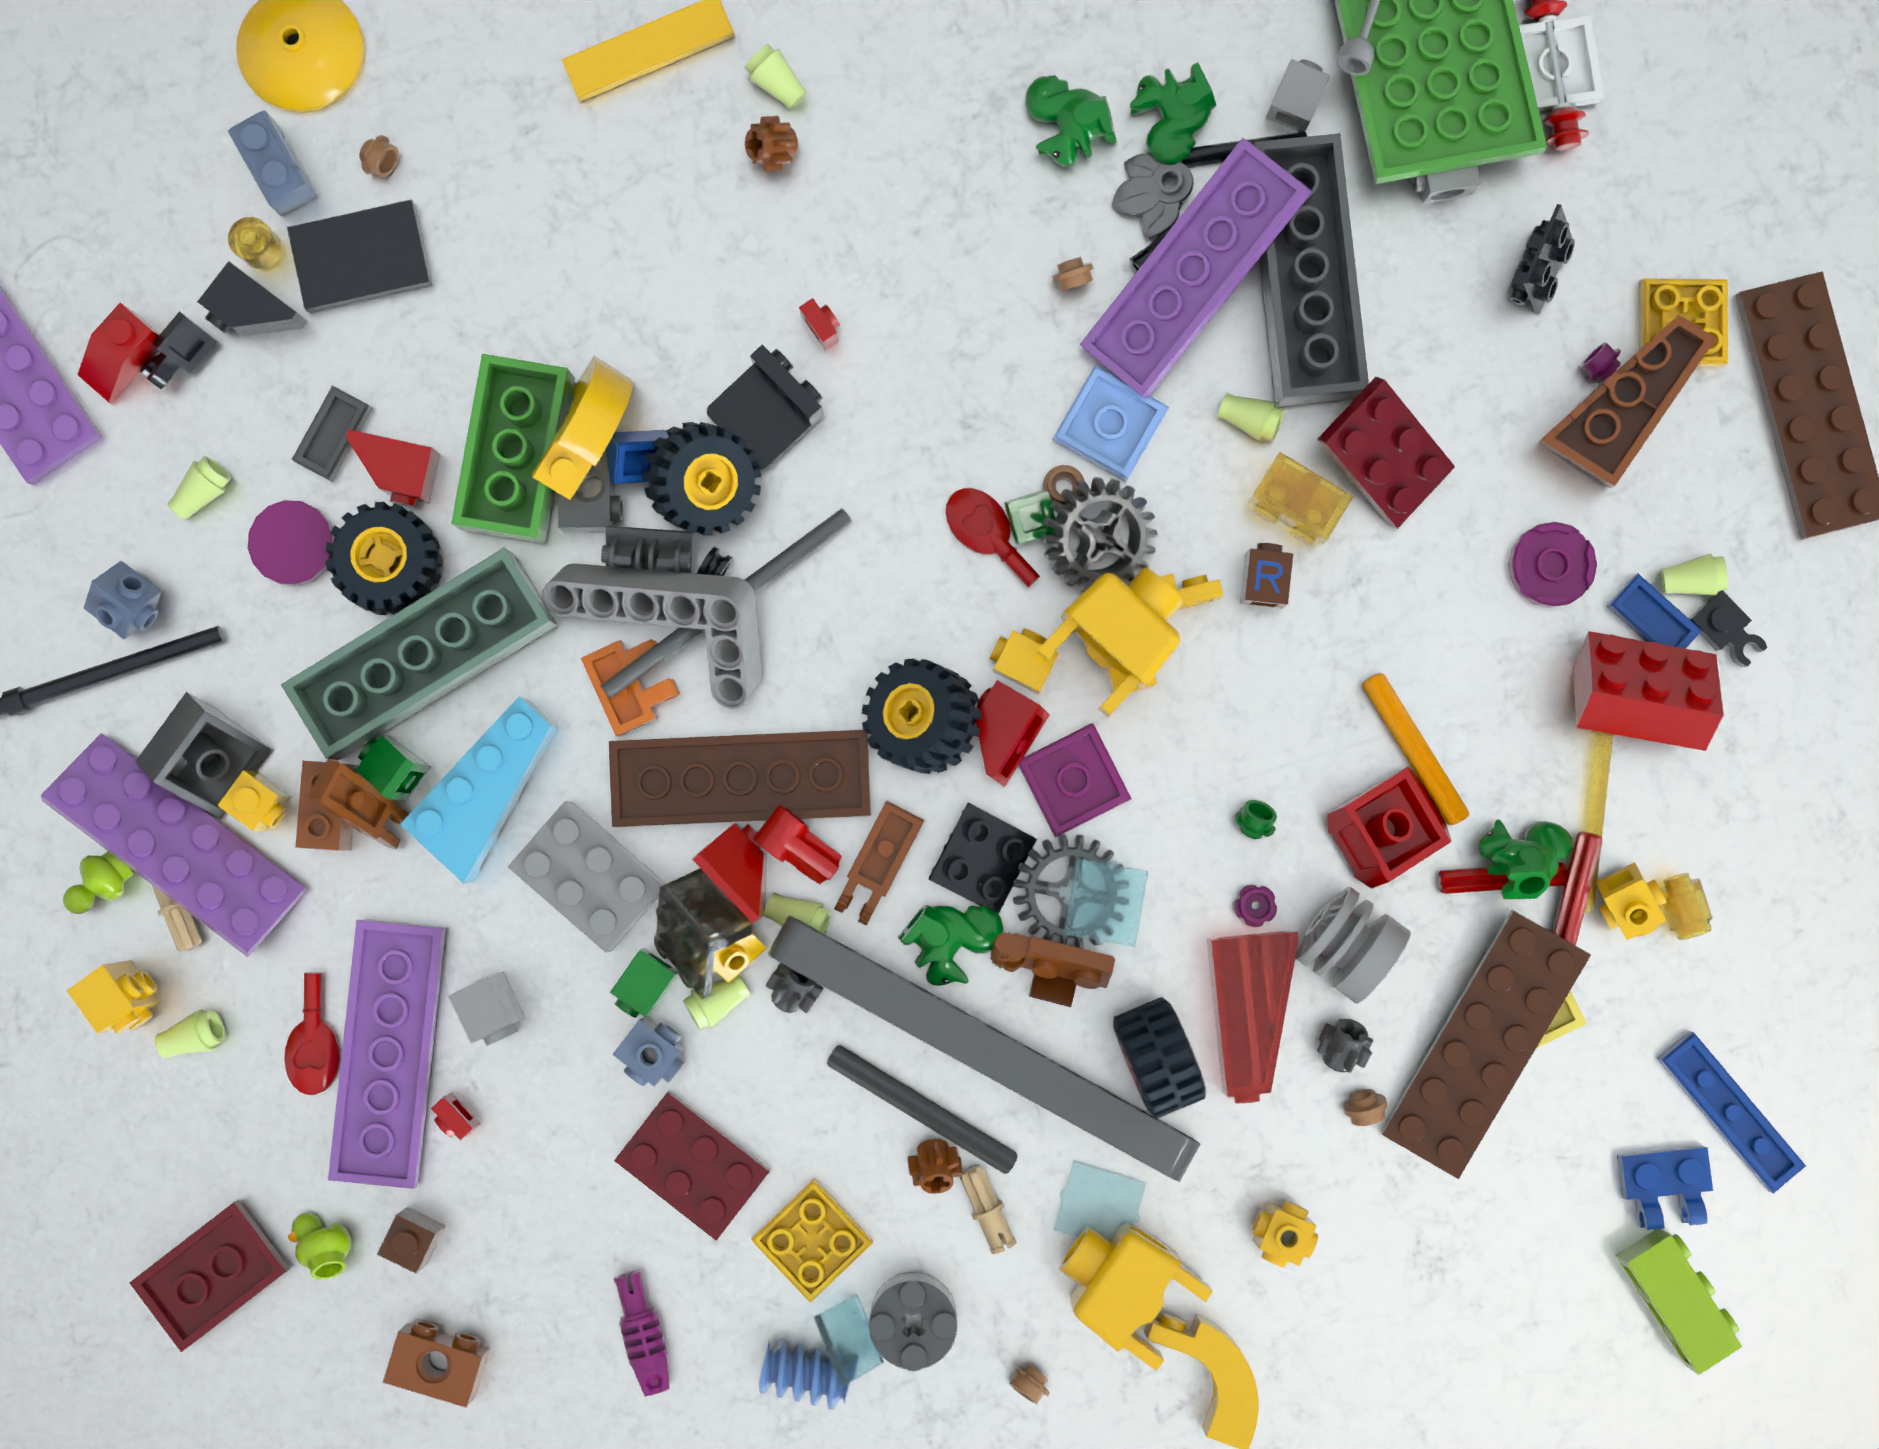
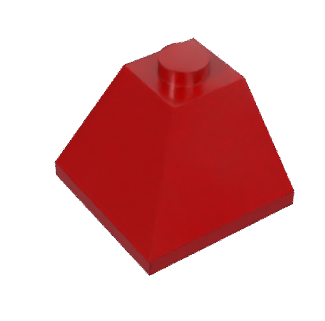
(737, 869)

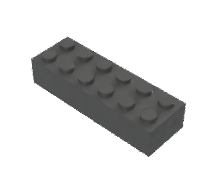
(1313, 281)

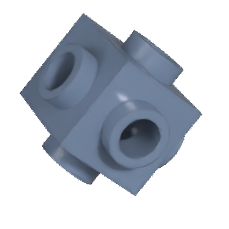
(123, 600)
(635, 1056)

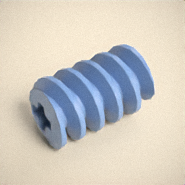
(801, 1374)

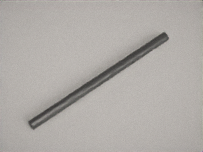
(757, 581)

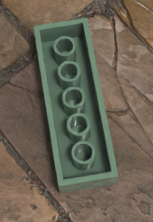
(419, 655)

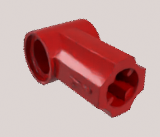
(790, 840)

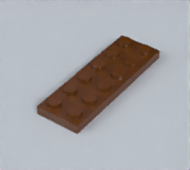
(1811, 404)
(739, 777)
(1485, 1044)

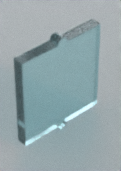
(1106, 902)
(1098, 1201)
(848, 1340)

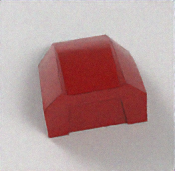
(1388, 828)

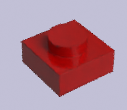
(820, 322)
(454, 1117)

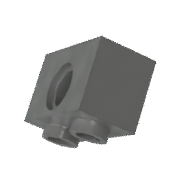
(592, 513)

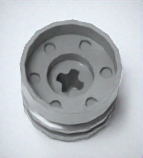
(1358, 949)

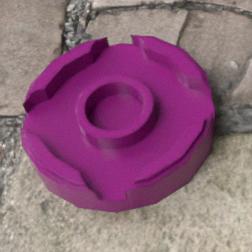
(290, 542)
(1552, 564)

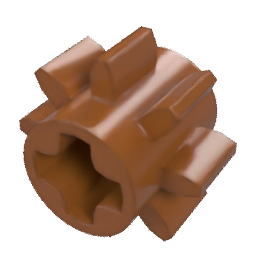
(771, 143)
(934, 1166)

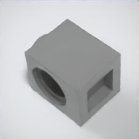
(1298, 95)
(1447, 184)

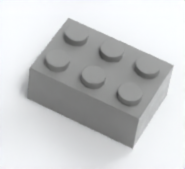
(587, 876)

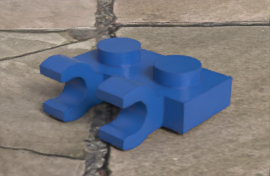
(1667, 1173)

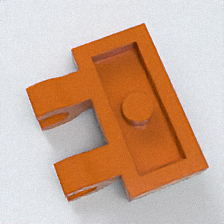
(633, 705)

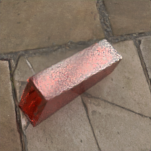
(1250, 1003)

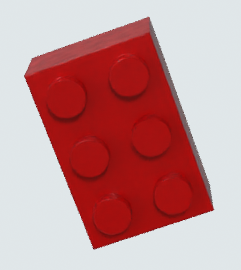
(1647, 691)

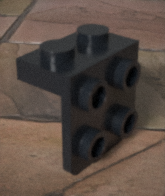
(767, 407)

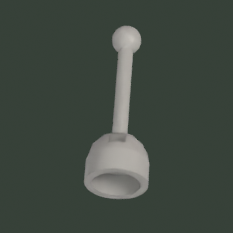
(1357, 53)

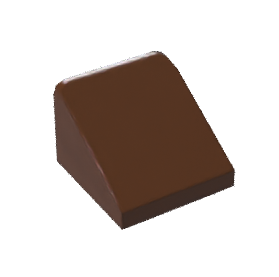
(1053, 990)

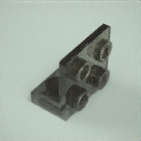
(694, 924)

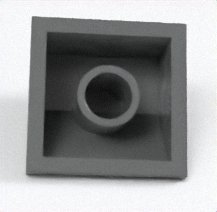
(200, 753)

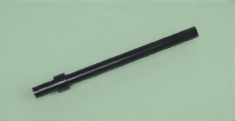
(19, 699)

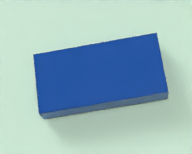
(1652, 614)

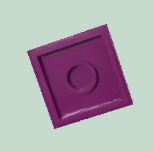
(1074, 780)

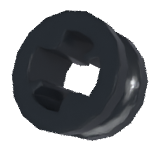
(715, 563)

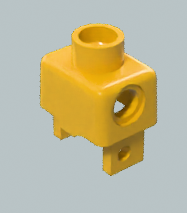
(1122, 629)
(1125, 1285)

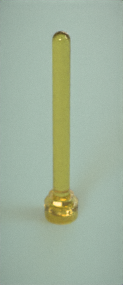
(1598, 797)

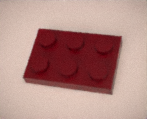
(1386, 452)
(692, 1165)
(209, 1275)

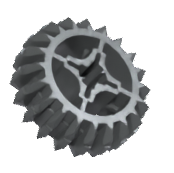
(1108, 522)
(1034, 886)

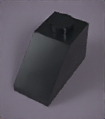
(246, 306)

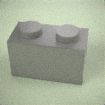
(488, 1009)

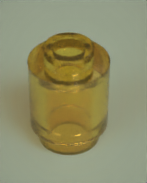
(254, 242)
(1686, 906)

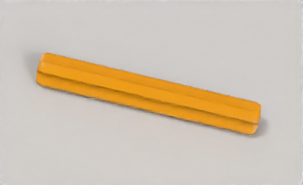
(1416, 749)

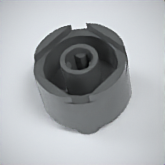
(913, 1345)

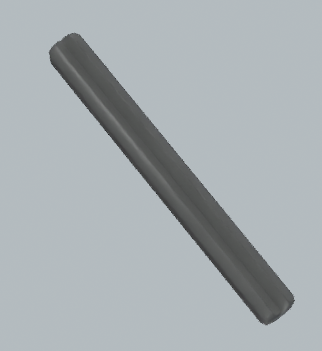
(922, 1109)

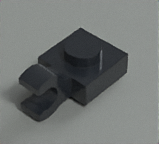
(180, 345)

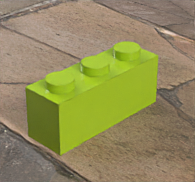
(1680, 1300)

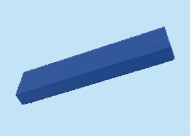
(1731, 1112)

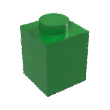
(643, 984)

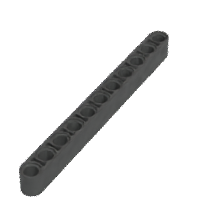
(983, 1048)

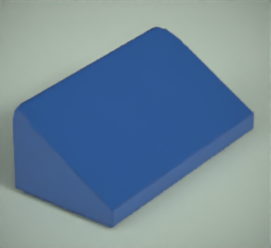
(628, 452)

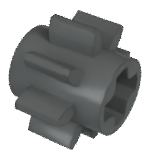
(792, 990)
(1345, 1045)

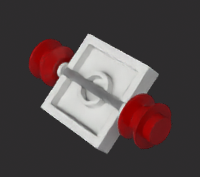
(1562, 69)

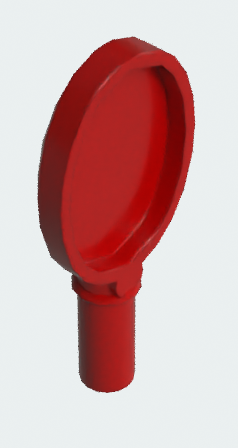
(985, 529)
(313, 1046)

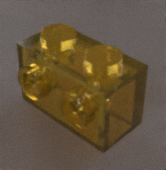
(1299, 500)

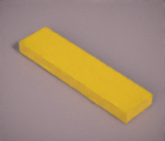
(648, 48)

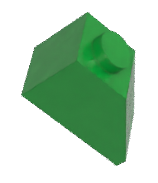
(391, 768)

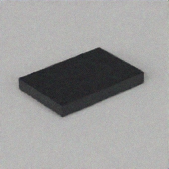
(359, 256)

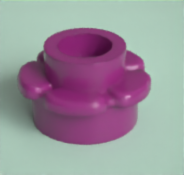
(1602, 362)
(1267, 907)

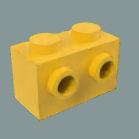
(115, 997)

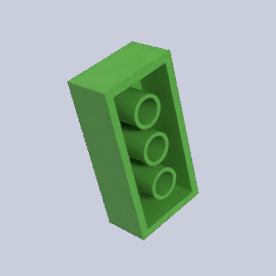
(510, 428)

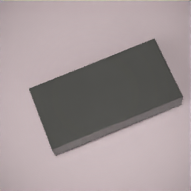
(325, 441)

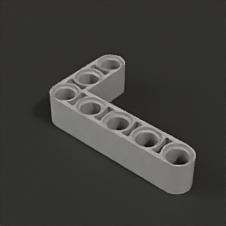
(669, 607)

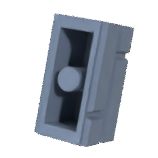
(272, 163)

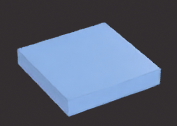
(1110, 423)

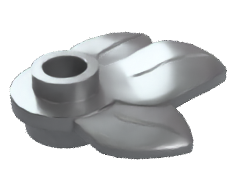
(1147, 193)

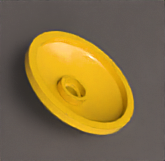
(309, 72)

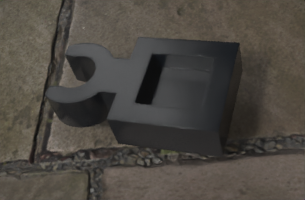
(1724, 625)

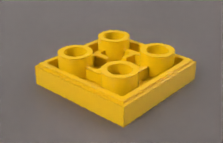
(1697, 300)
(812, 1240)

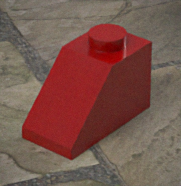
(117, 352)
(397, 466)
(1007, 729)

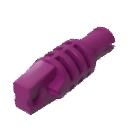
(642, 1336)

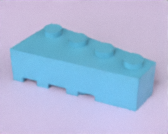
(473, 800)

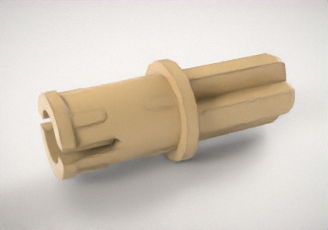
(179, 921)
(987, 1209)

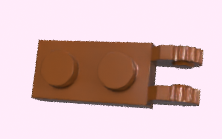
(356, 802)
(880, 857)
(1052, 959)

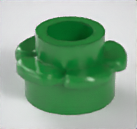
(1256, 819)

